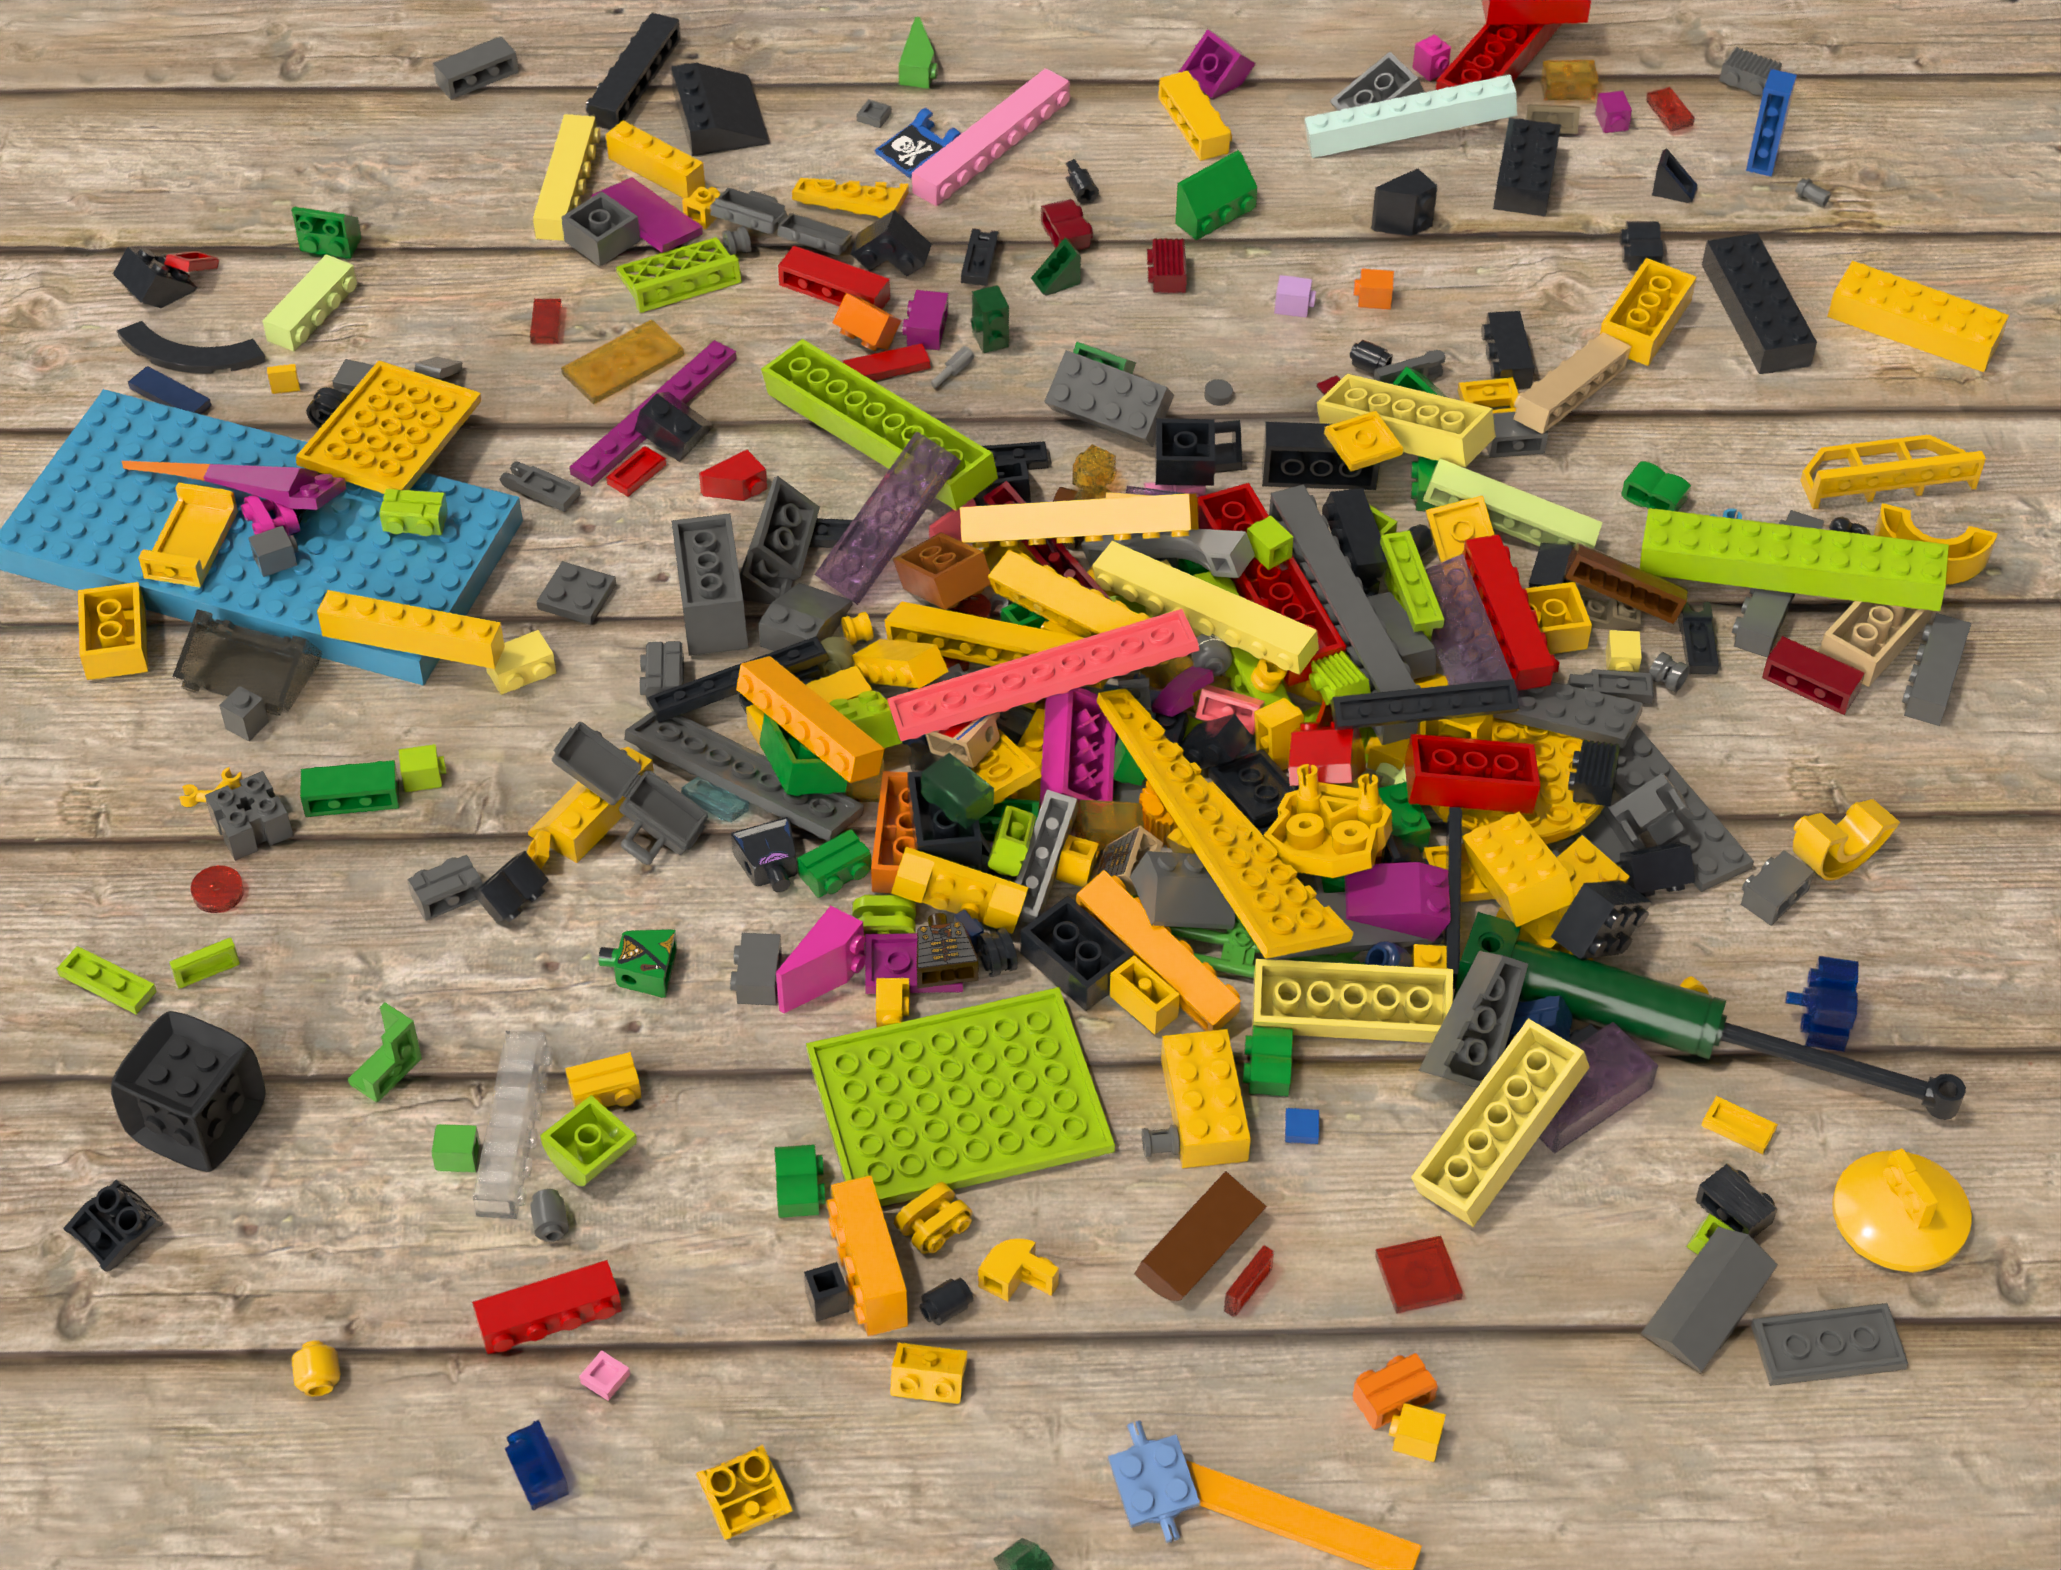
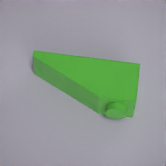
(917, 59)

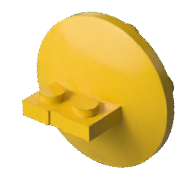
(1901, 1211)

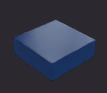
(1301, 1126)

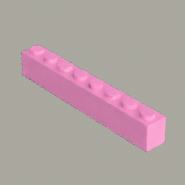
(990, 137)

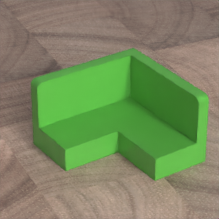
(392, 1060)

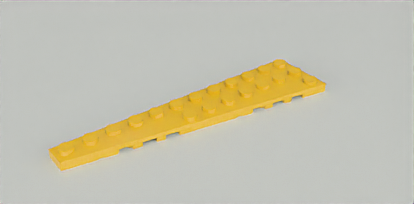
(1258, 886)

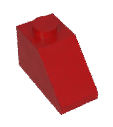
(734, 478)

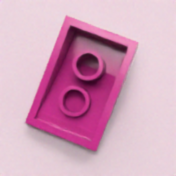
(822, 960)

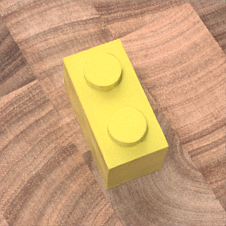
(523, 663)

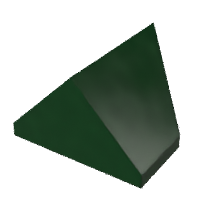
(1059, 270)

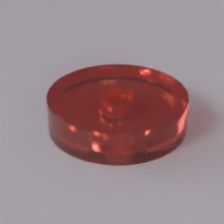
(220, 900)

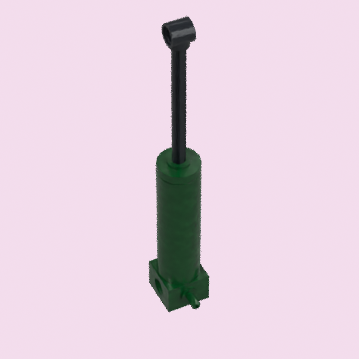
(1673, 1013)

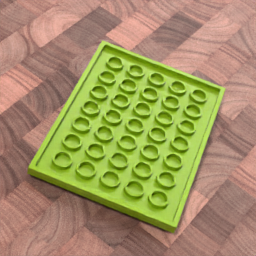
(960, 1097)

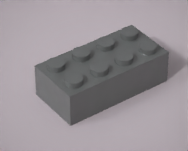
(1108, 398)

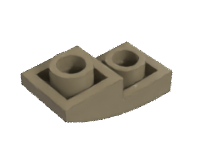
(1611, 614)

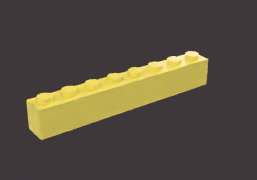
(1206, 607)

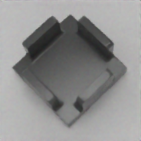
(1652, 809)

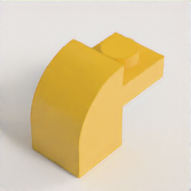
(1077, 861)
(1016, 1262)

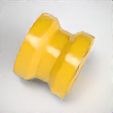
(857, 628)
(1267, 681)

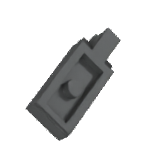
(1622, 684)

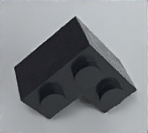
(891, 240)

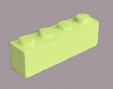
(310, 303)

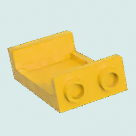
(190, 536)

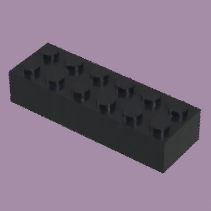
(1759, 303)

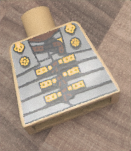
(1125, 853)

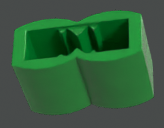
(1655, 489)
(1269, 1060)
(797, 1181)

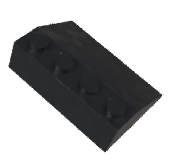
(717, 109)

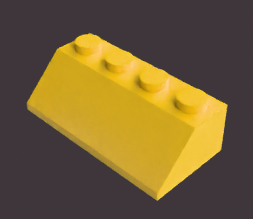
(583, 817)

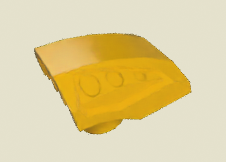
(744, 1492)

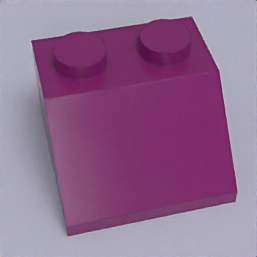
(1217, 65)

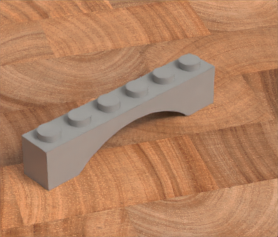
(1219, 551)

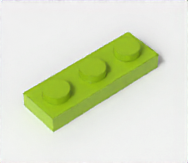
(106, 980)

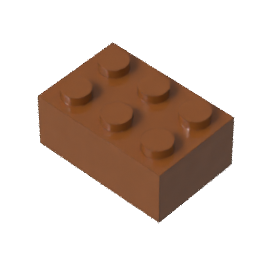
(943, 571)

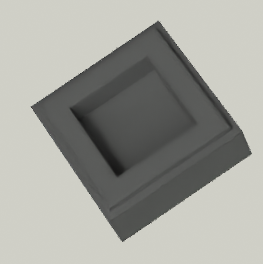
(874, 113)

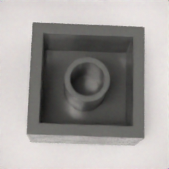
(600, 228)

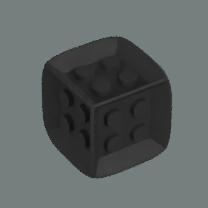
(188, 1091)

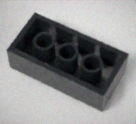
(1527, 167)
(1304, 456)

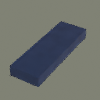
(168, 391)

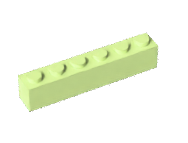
(1511, 508)

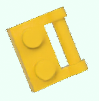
(1490, 393)

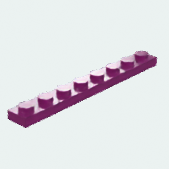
(624, 438)

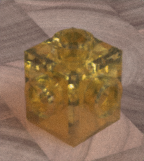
(1094, 467)

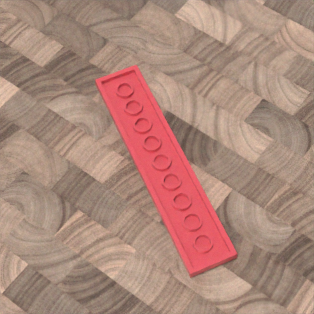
(1042, 675)

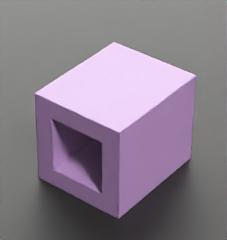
(1294, 296)

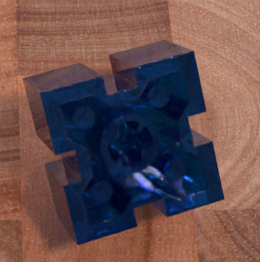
(1829, 1003)

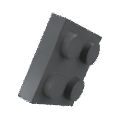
(576, 593)

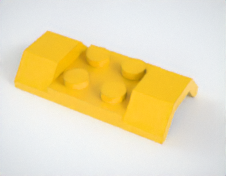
(957, 888)

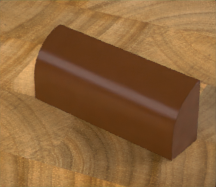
(1625, 583)
(1199, 1238)

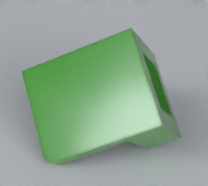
(456, 1148)

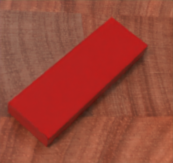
(891, 362)

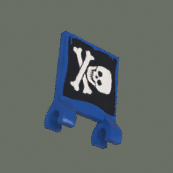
(914, 144)

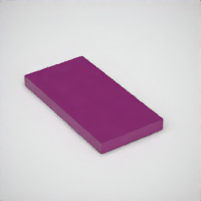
(658, 220)

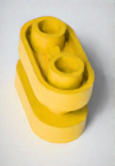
(933, 1218)

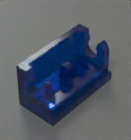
(536, 1466)

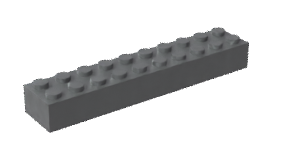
(1343, 600)

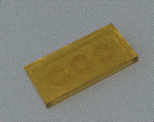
(622, 361)

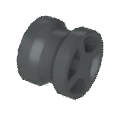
(736, 240)

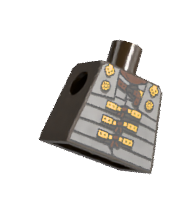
(944, 954)

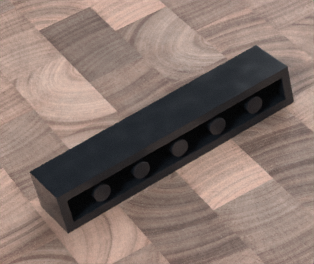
(634, 70)

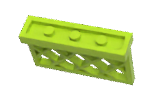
(677, 285)
(1409, 582)

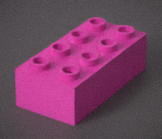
(1077, 747)

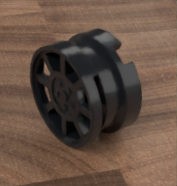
(324, 405)
(997, 951)

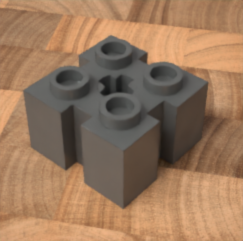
(248, 815)

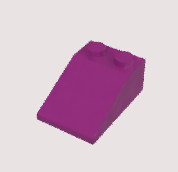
(1400, 898)

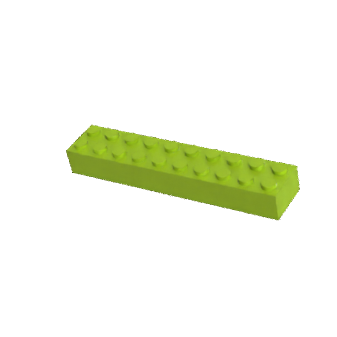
(872, 417)
(1795, 559)

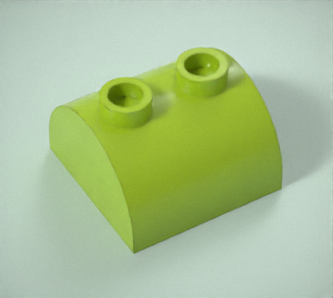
(587, 1141)

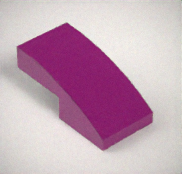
(1178, 693)

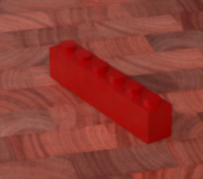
(1510, 612)

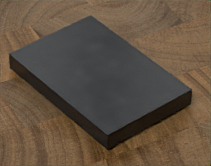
(1253, 785)

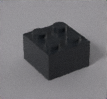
(1185, 452)

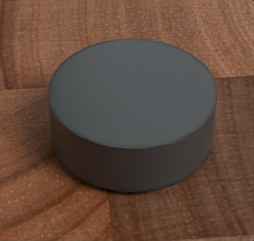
(1218, 392)

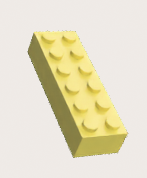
(1419, 420)
(1351, 999)
(1500, 1122)

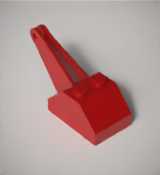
(1334, 752)

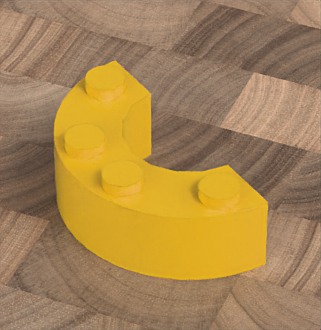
(1966, 553)
(1843, 847)

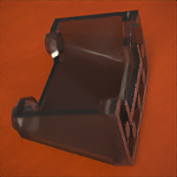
(227, 656)

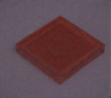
(1418, 1274)

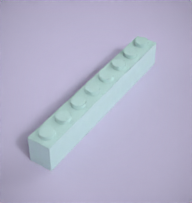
(1411, 116)

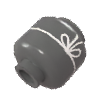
(1212, 654)

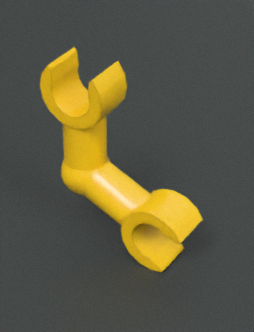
(198, 795)

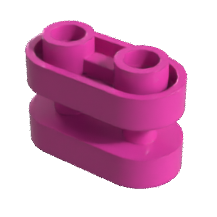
(257, 512)

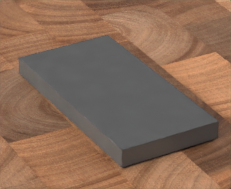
(1829, 1344)

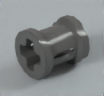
(1160, 1141)

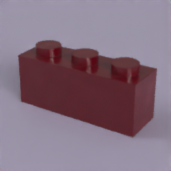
(1813, 675)

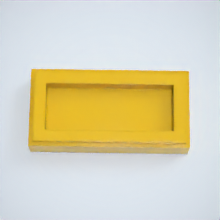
(1739, 1125)

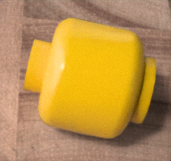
(315, 1368)

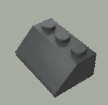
(1180, 892)

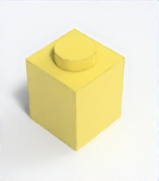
(1623, 651)

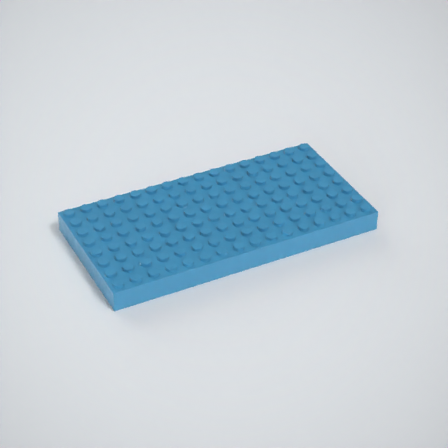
(93, 519)

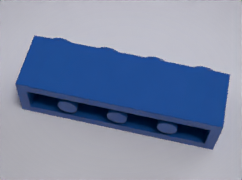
(1771, 122)

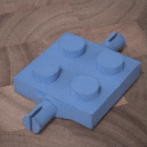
(1153, 1481)

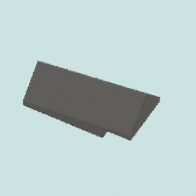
(778, 543)
(1711, 1298)

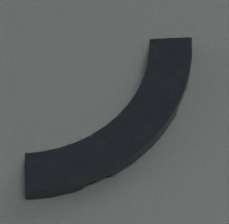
(186, 358)

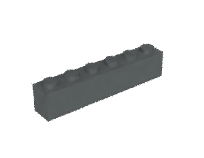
(1767, 608)

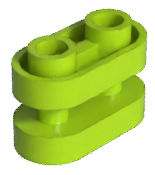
(885, 914)

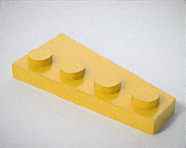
(851, 196)

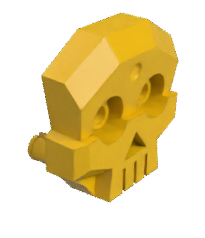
(1330, 826)

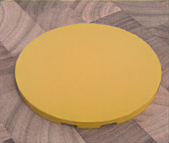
(1554, 812)

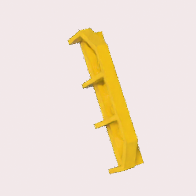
(1951, 466)

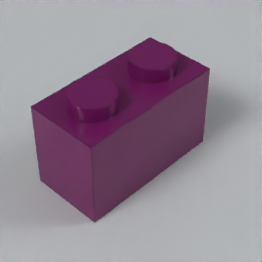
(926, 319)

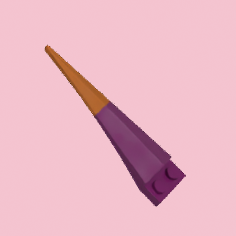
(284, 485)

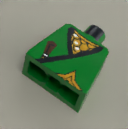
(643, 960)

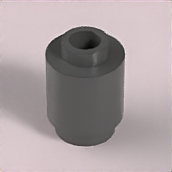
(549, 1215)

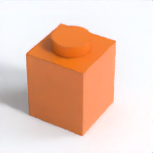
(1374, 288)

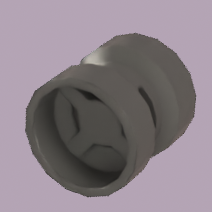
(1669, 671)

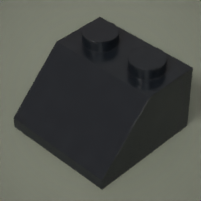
(1404, 204)
(671, 425)

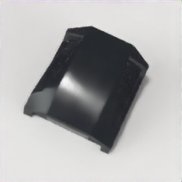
(113, 1224)

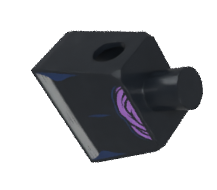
(767, 853)

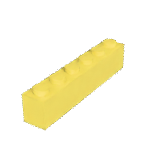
(566, 174)

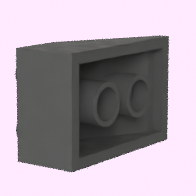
(1379, 83)
(800, 616)

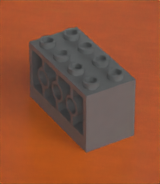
(710, 584)

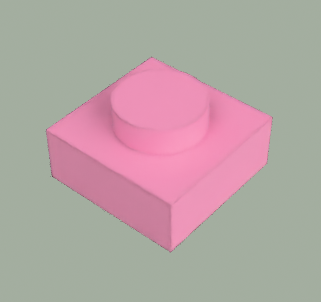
(604, 1375)

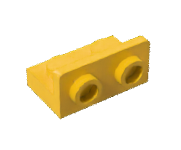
(928, 1373)

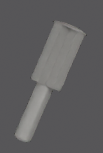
(954, 365)

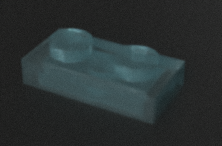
(715, 799)

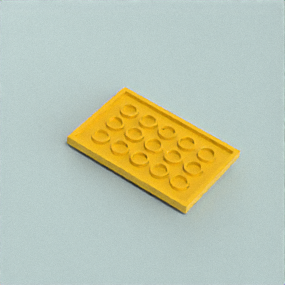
(389, 428)

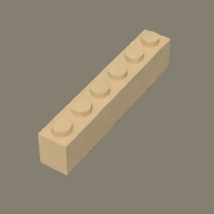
(1571, 383)

